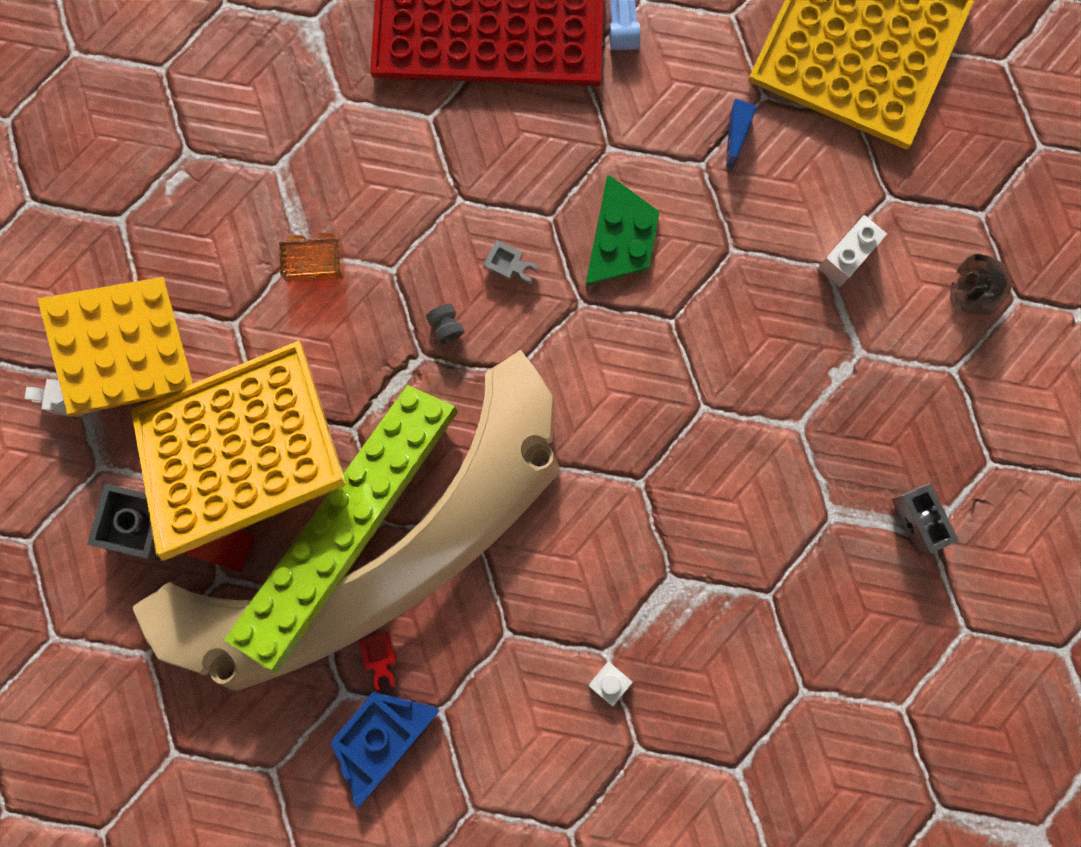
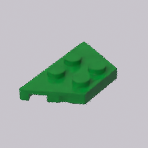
(622, 234)

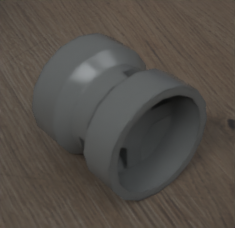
(445, 325)

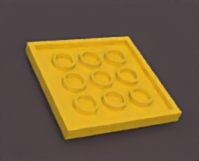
(114, 345)

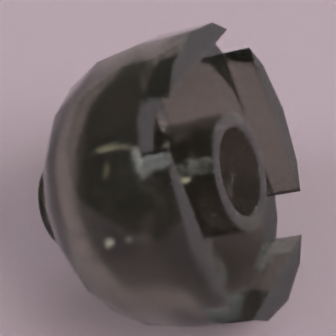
(981, 286)

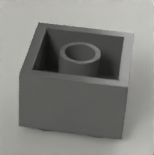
(123, 523)

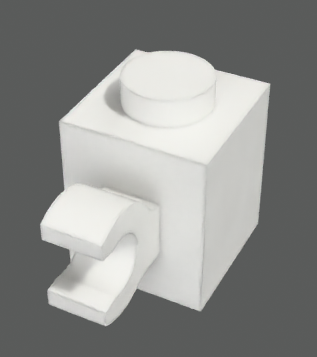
(50, 398)

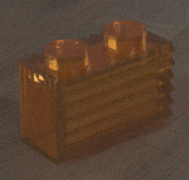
(311, 258)

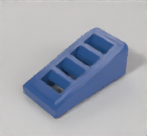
(739, 123)

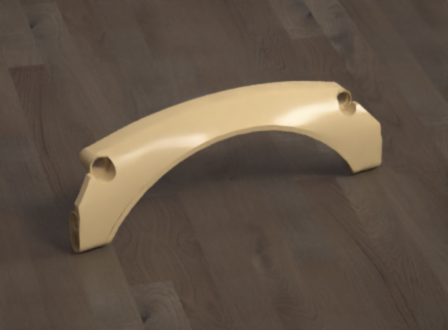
(480, 504)

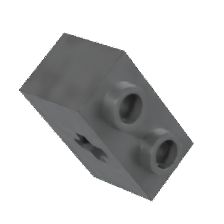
(925, 519)

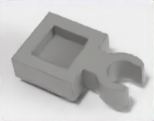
(506, 261)

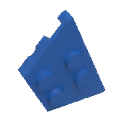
(378, 739)

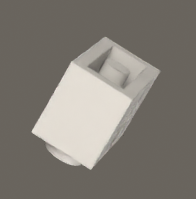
(852, 251)

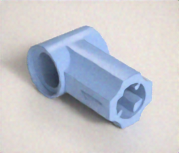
(623, 29)

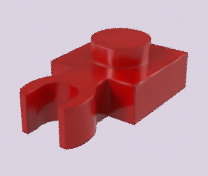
(377, 653)

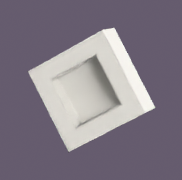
(610, 683)

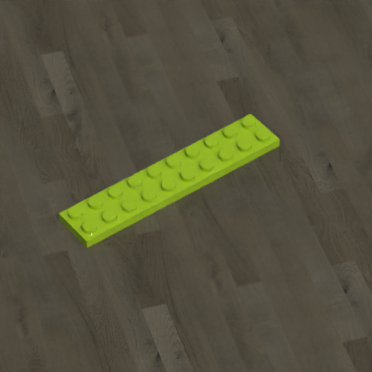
(340, 529)

